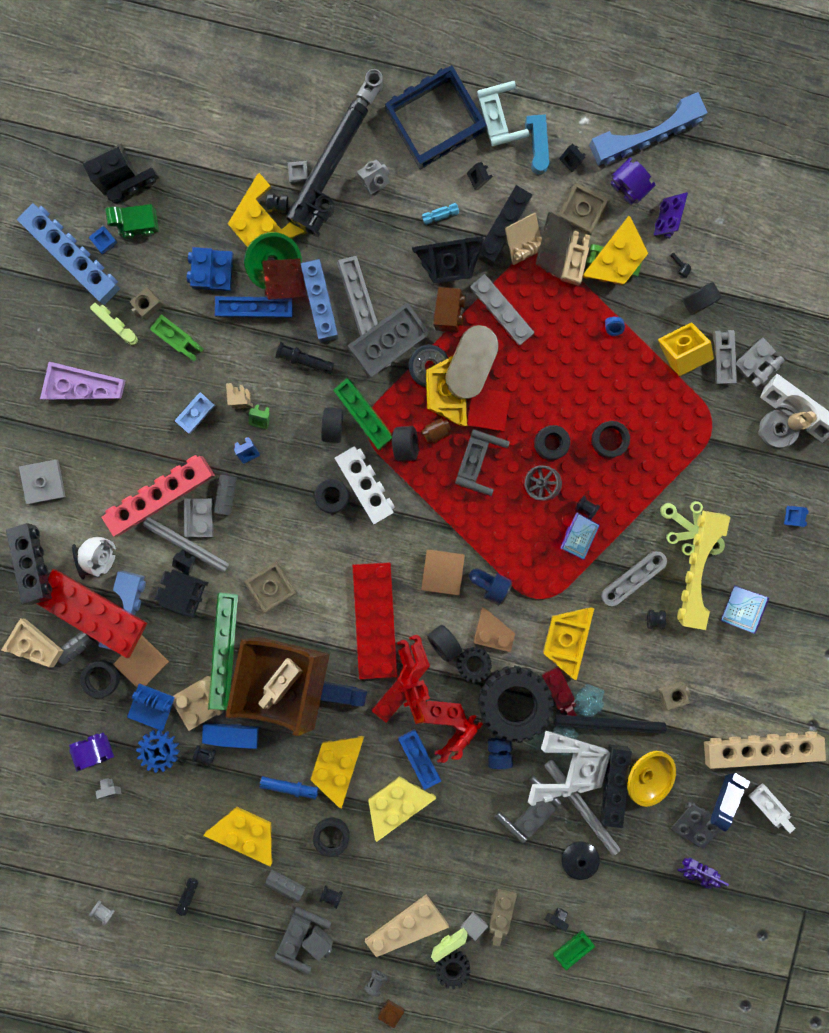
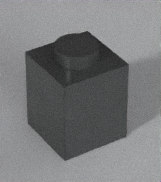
(318, 943)

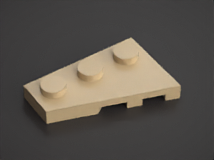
(32, 644)

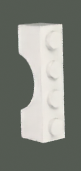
(781, 393)

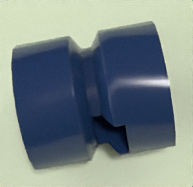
(498, 759)

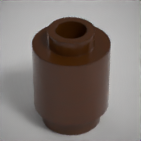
(437, 431)

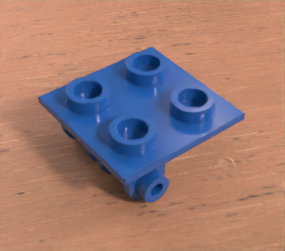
(150, 707)

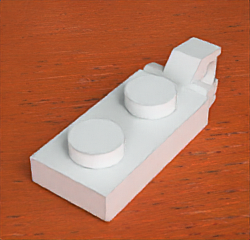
(771, 807)

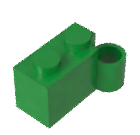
(133, 220)

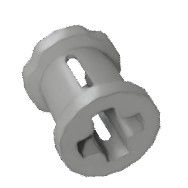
(101, 913)

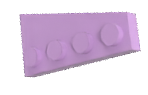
(73, 383)

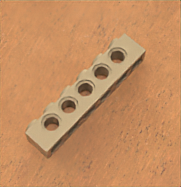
(813, 750)

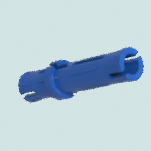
(289, 788)

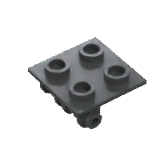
(696, 825)

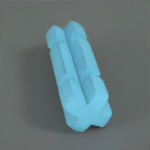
(440, 213)

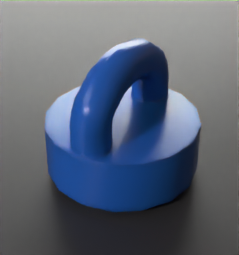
(614, 326)

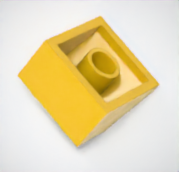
(686, 348)

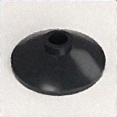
(580, 851)

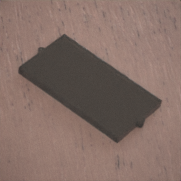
(554, 244)

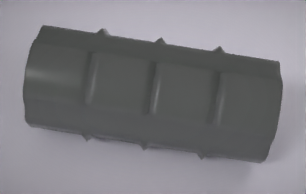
(225, 494)
(75, 647)
(284, 886)

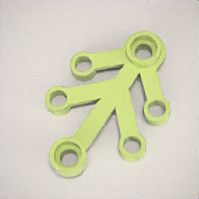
(692, 529)

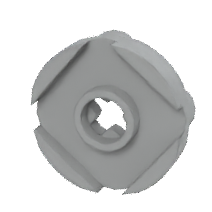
(768, 430)

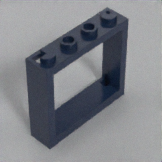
(454, 142)

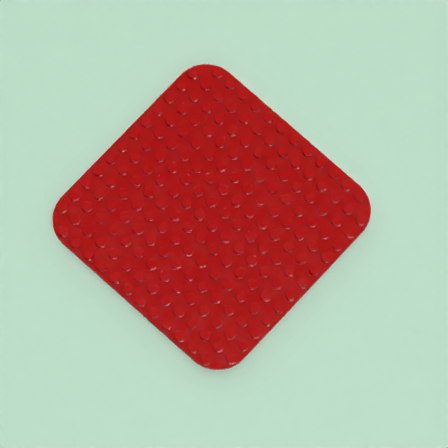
(565, 378)

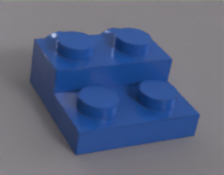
(210, 269)

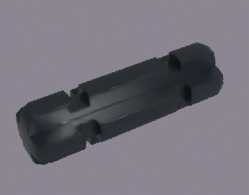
(187, 896)

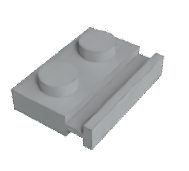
(198, 517)

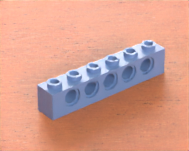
(32, 220)

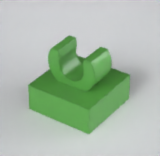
(259, 418)

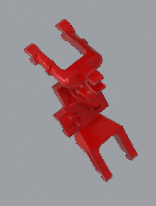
(432, 711)

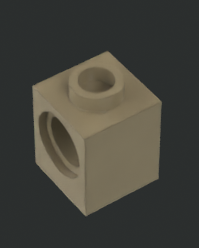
(154, 304)
(666, 695)

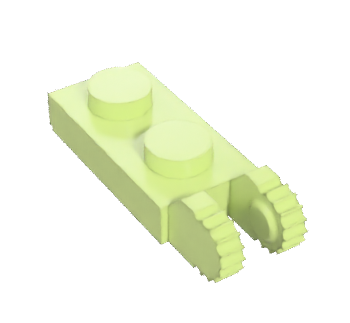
(115, 324)

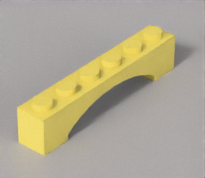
(711, 529)

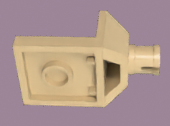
(193, 703)

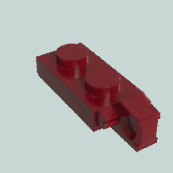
(560, 691)

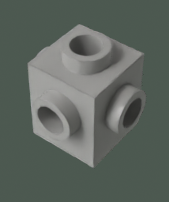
(374, 176)

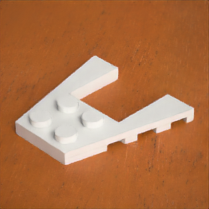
(585, 770)

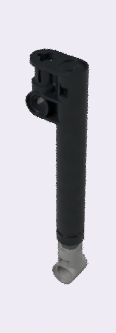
(306, 208)

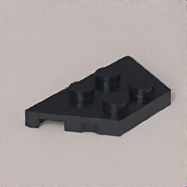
(450, 259)

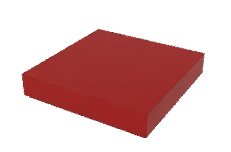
(489, 410)

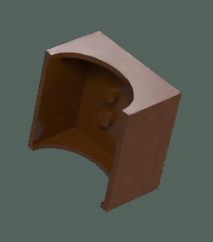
(255, 666)

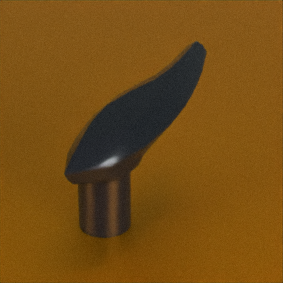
(81, 572)

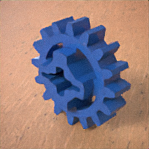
(165, 753)

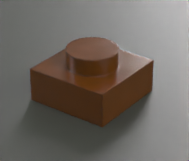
(391, 1013)

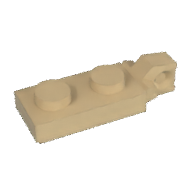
(280, 683)

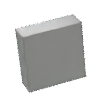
(298, 172)
(474, 926)

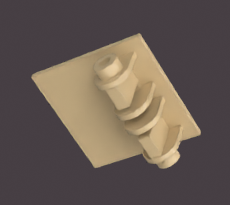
(523, 238)

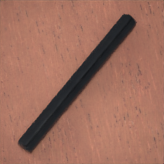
(610, 724)

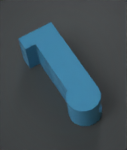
(538, 128)

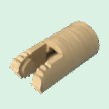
(801, 420)

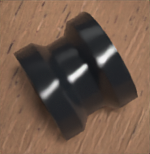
(656, 619)

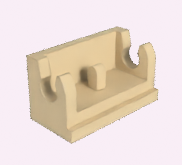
(236, 398)

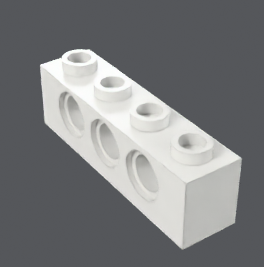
(345, 462)

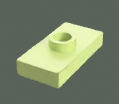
(449, 944)

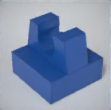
(103, 240)
(246, 451)
(796, 516)

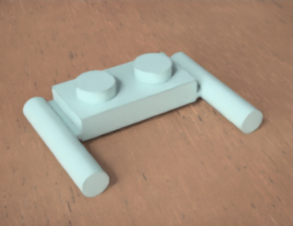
(494, 116)

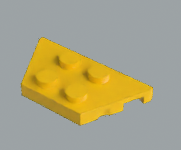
(619, 256)
(439, 397)
(567, 639)
(336, 766)
(244, 834)

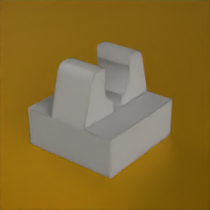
(107, 789)

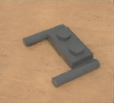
(473, 460)
(531, 818)
(294, 937)

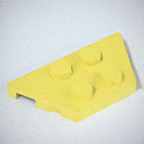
(396, 805)

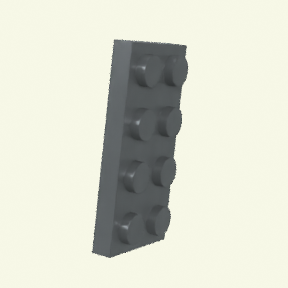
(388, 340)

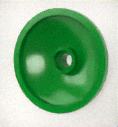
(264, 246)

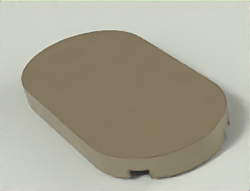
(472, 362)

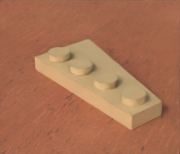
(407, 927)

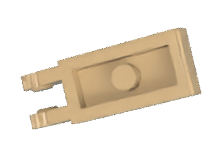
(575, 260)

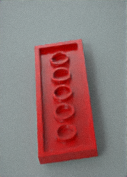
(93, 614)
(374, 620)

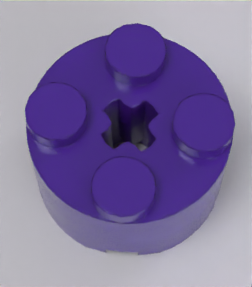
(632, 181)
(91, 753)

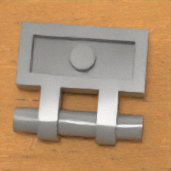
(755, 357)

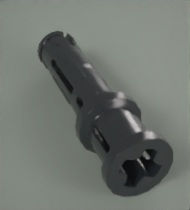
(296, 356)

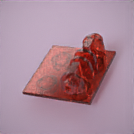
(283, 279)

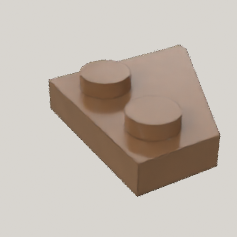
(493, 632)

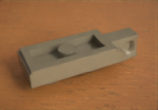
(501, 915)

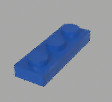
(419, 759)

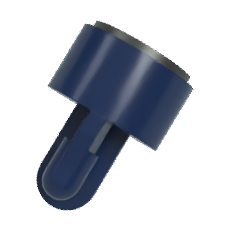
(496, 586)

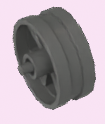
(543, 483)

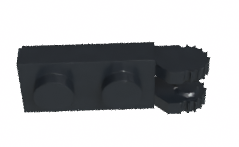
(132, 185)

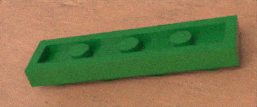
(363, 413)

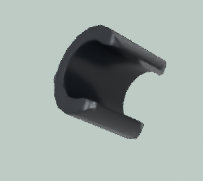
(685, 268)

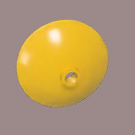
(651, 778)

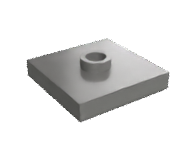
(42, 481)

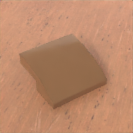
(443, 572)
(143, 663)

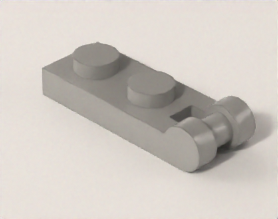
(724, 357)

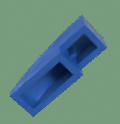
(231, 735)

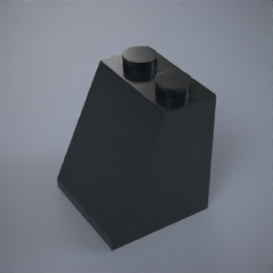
(109, 168)

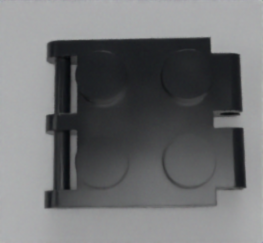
(180, 592)

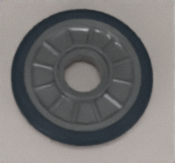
(420, 357)

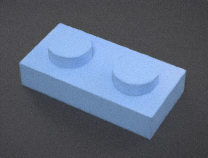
(195, 413)

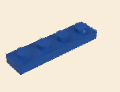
(253, 307)

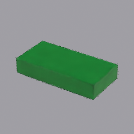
(574, 950)

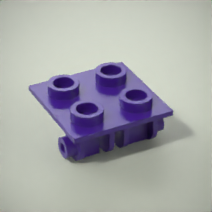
(670, 215)
(696, 871)

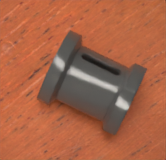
(375, 983)

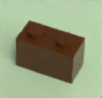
(448, 309)

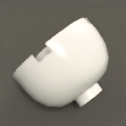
(96, 555)

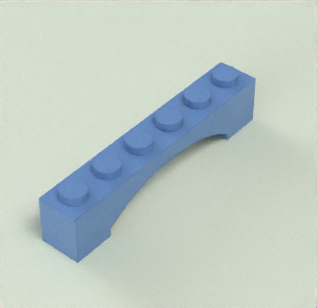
(608, 146)

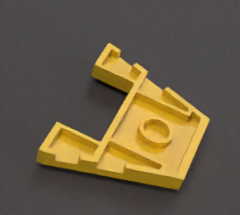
(251, 218)

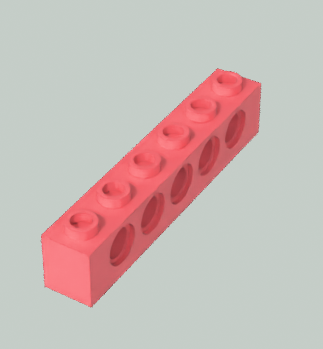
(113, 516)

